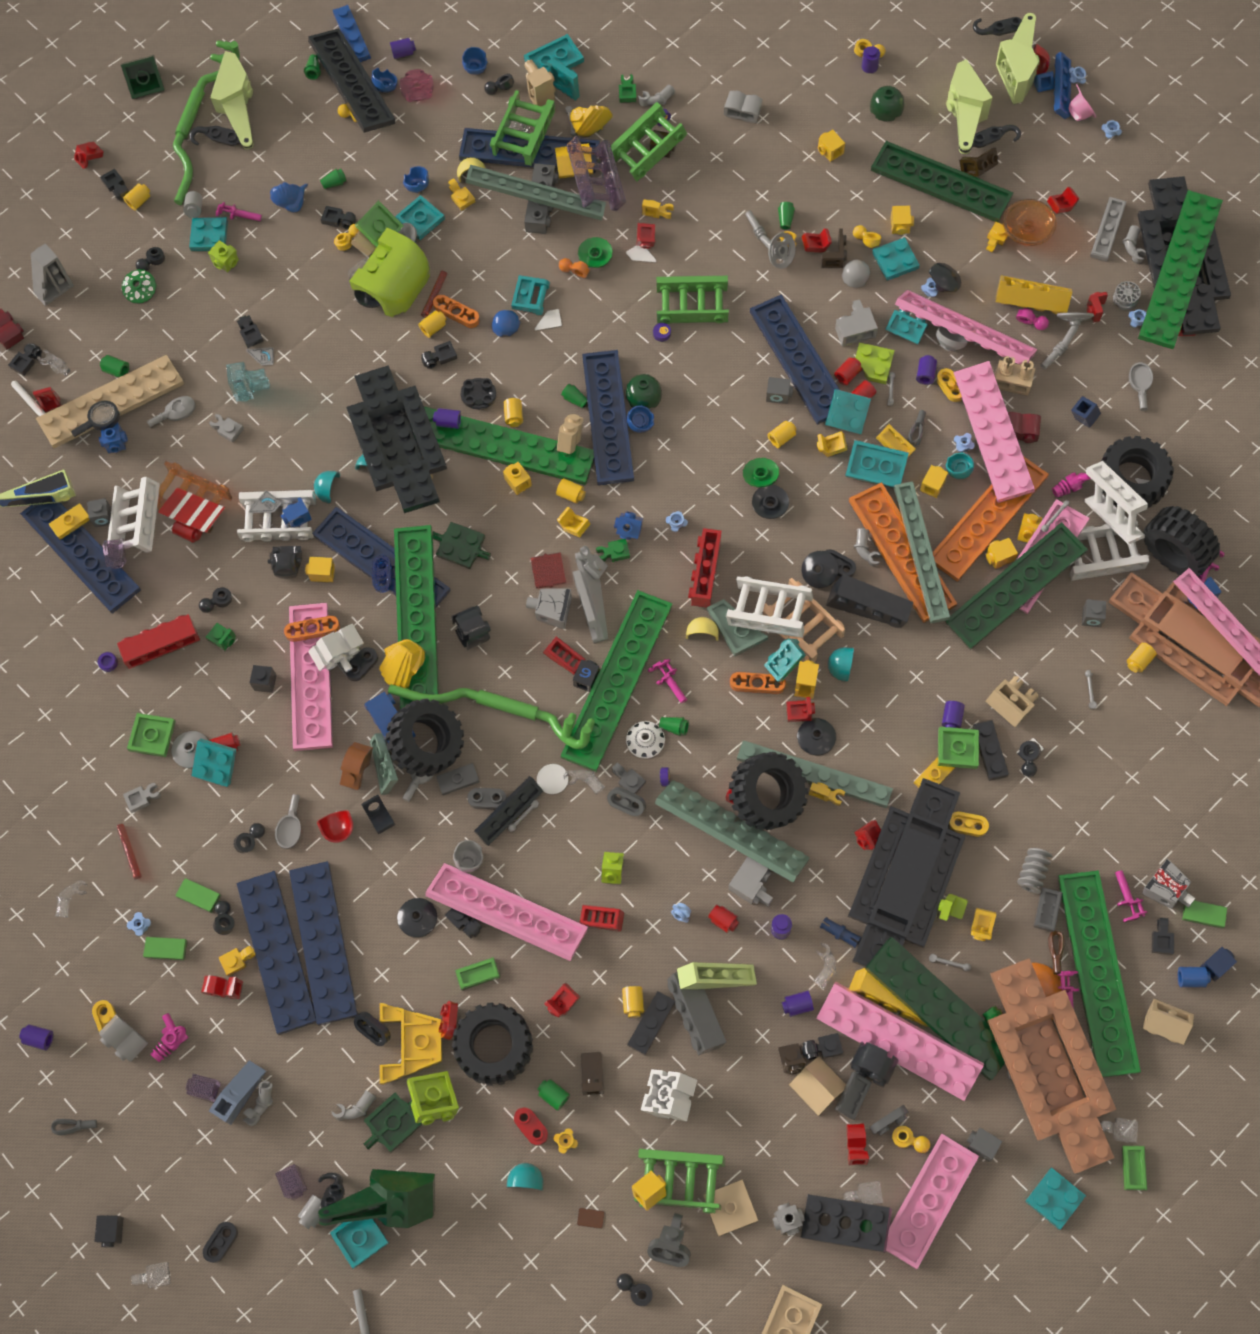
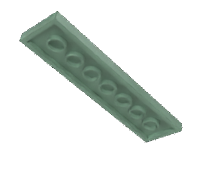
(732, 831)

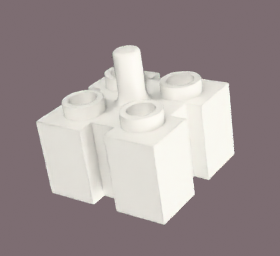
(336, 648)
(669, 1095)

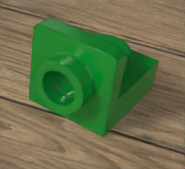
(221, 636)

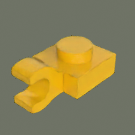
(461, 196)
(654, 209)
(996, 236)
(824, 793)
(235, 960)

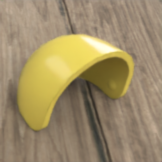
(465, 164)
(703, 625)

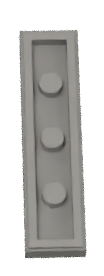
(1108, 229)

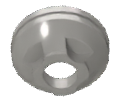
(950, 341)

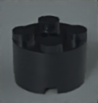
(470, 627)
(874, 1063)

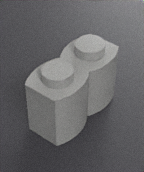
(743, 106)
(122, 1038)

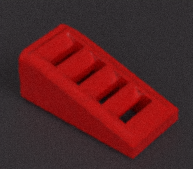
(47, 399)
(568, 651)
(618, 920)

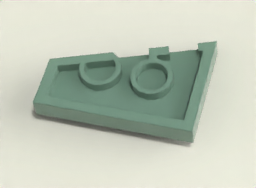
(737, 638)
(384, 767)

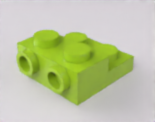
(432, 1098)

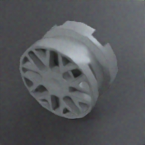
(1126, 296)

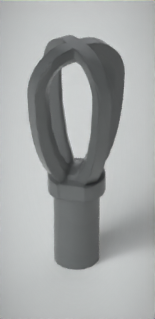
(918, 423)
(87, 1124)

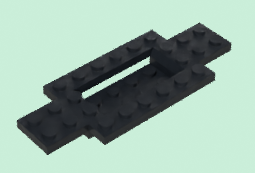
(1157, 230)
(390, 442)
(915, 876)

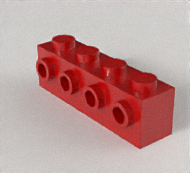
(706, 568)
(158, 641)

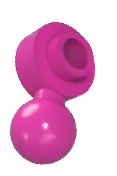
(1028, 317)

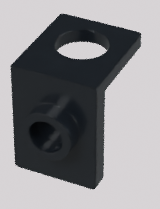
(379, 817)

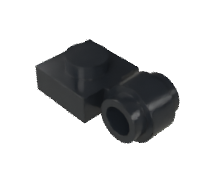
(114, 181)
(333, 216)
(249, 331)
(443, 353)
(22, 362)
(461, 920)
(828, 1046)

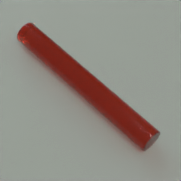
(434, 293)
(128, 851)

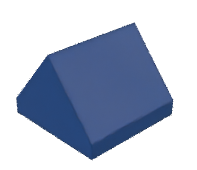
(1044, 81)

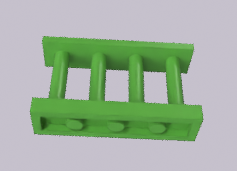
(638, 131)
(535, 139)
(692, 284)
(691, 1161)

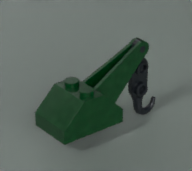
(393, 1198)

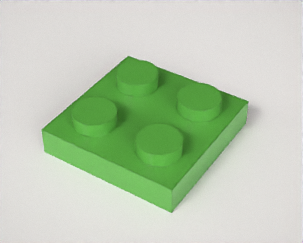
(376, 221)
(151, 735)
(958, 747)

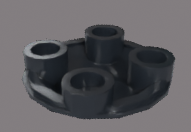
(945, 277)
(478, 393)

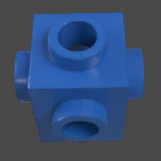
(113, 439)
(635, 525)

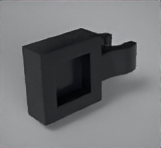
(1162, 940)

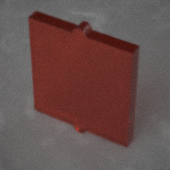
(548, 570)

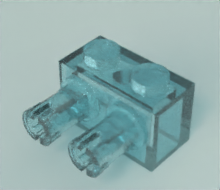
(245, 382)

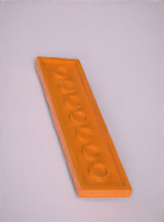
(981, 527)
(888, 533)

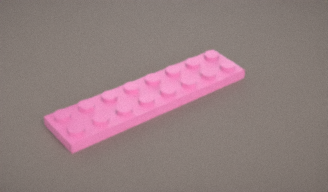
(962, 325)
(994, 432)
(309, 686)
(507, 911)
(911, 1045)

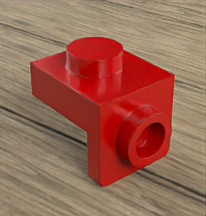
(87, 152)
(1063, 202)
(645, 235)
(817, 242)
(1094, 305)
(800, 710)
(868, 835)
(562, 1001)

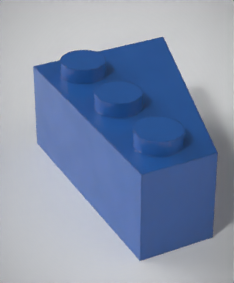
(382, 711)

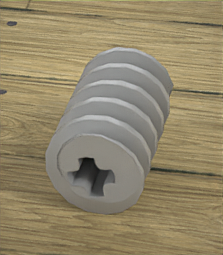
(1032, 870)

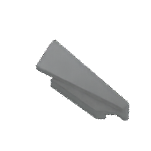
(592, 602)

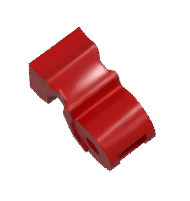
(222, 987)
(856, 1144)

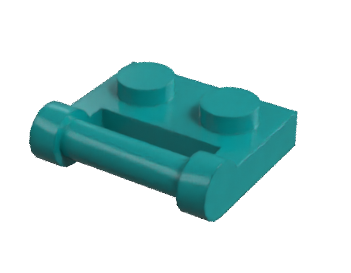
(524, 294)

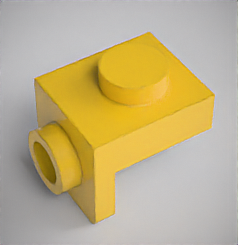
(832, 444)
(573, 523)
(1028, 526)
(983, 924)

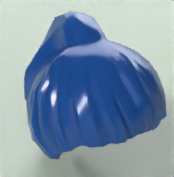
(288, 196)

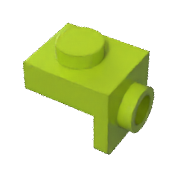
(612, 867)
(952, 906)

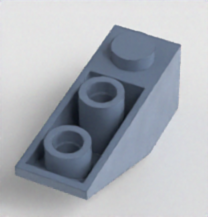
(237, 1092)

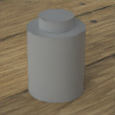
(193, 204)
(309, 1213)

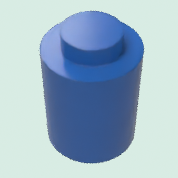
(1193, 977)

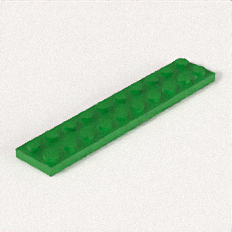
(1180, 270)
(514, 446)
(417, 602)
(618, 678)
(1098, 974)

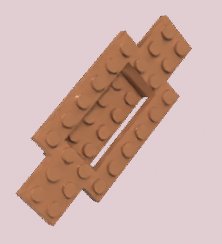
(1189, 627)
(1043, 1069)

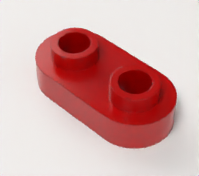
(449, 1019)
(530, 1126)

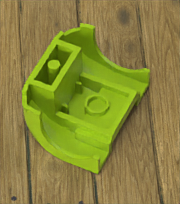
(393, 273)

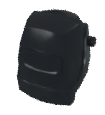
(285, 561)

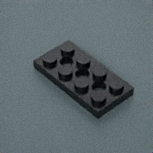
(853, 1236)

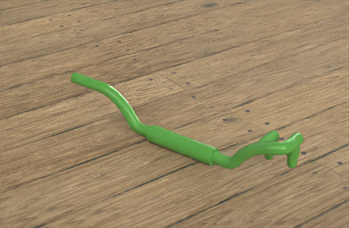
(189, 116)
(510, 706)

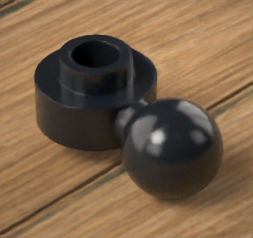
(504, 82)
(154, 256)
(206, 605)
(1029, 767)
(256, 831)
(222, 909)
(625, 1283)

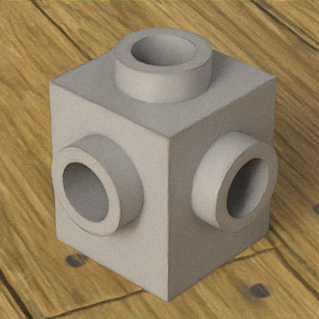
(785, 1227)

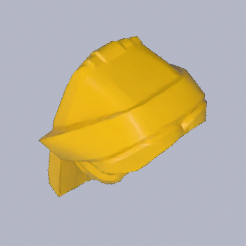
(589, 120)
(402, 662)

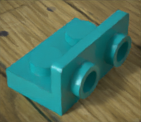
(906, 326)
(785, 659)

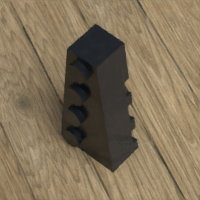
(869, 602)

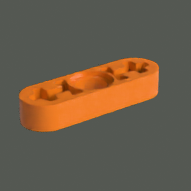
(460, 318)
(306, 623)
(752, 676)

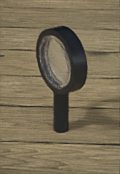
(100, 416)

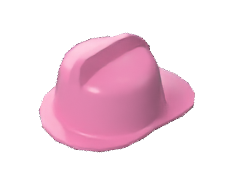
(1080, 108)

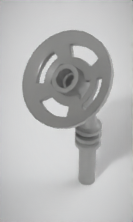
(776, 248)
(1075, 320)

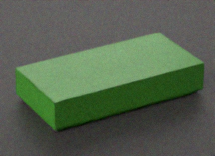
(198, 895)
(1205, 914)
(165, 948)
(477, 973)
(1134, 1168)

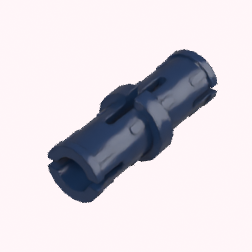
(840, 932)

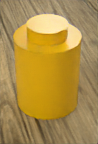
(137, 196)
(432, 323)
(513, 412)
(782, 434)
(570, 491)
(1141, 658)
(633, 1001)

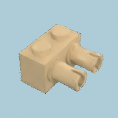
(539, 84)
(1015, 377)
(1010, 702)

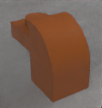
(353, 765)

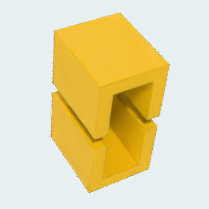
(806, 679)

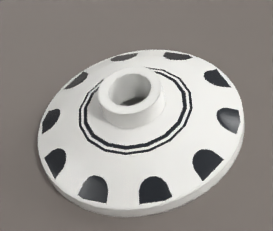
(645, 748)

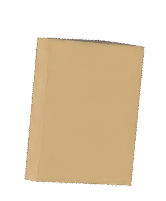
(818, 1085)

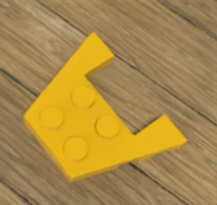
(419, 1042)

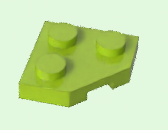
(875, 362)

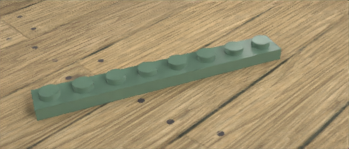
(533, 192)
(921, 552)
(834, 779)

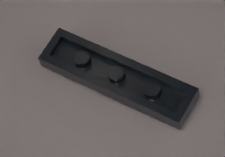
(508, 811)

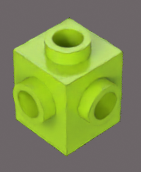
(223, 256)

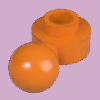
(578, 268)

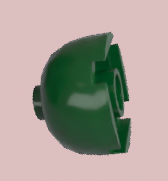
(887, 103)
(643, 391)

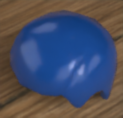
(474, 60)
(384, 81)
(416, 180)
(505, 323)
(640, 419)

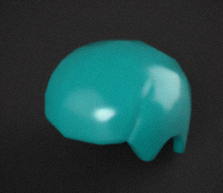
(959, 465)

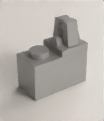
(857, 327)
(748, 882)

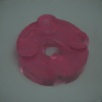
(419, 93)

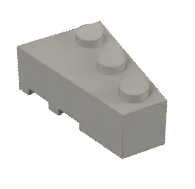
(48, 275)

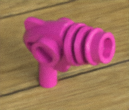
(1073, 482)
(171, 1038)

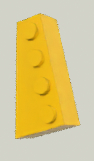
(1033, 295)
(873, 990)

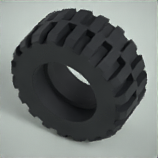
(1147, 455)
(1181, 541)
(405, 749)
(791, 791)
(474, 1023)

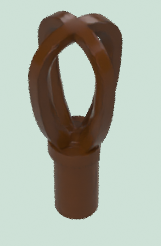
(1056, 957)

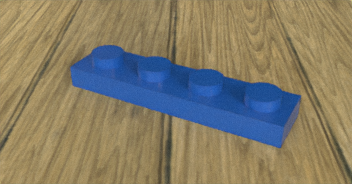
(351, 32)
(1062, 85)

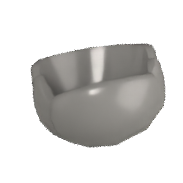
(856, 273)
(468, 856)

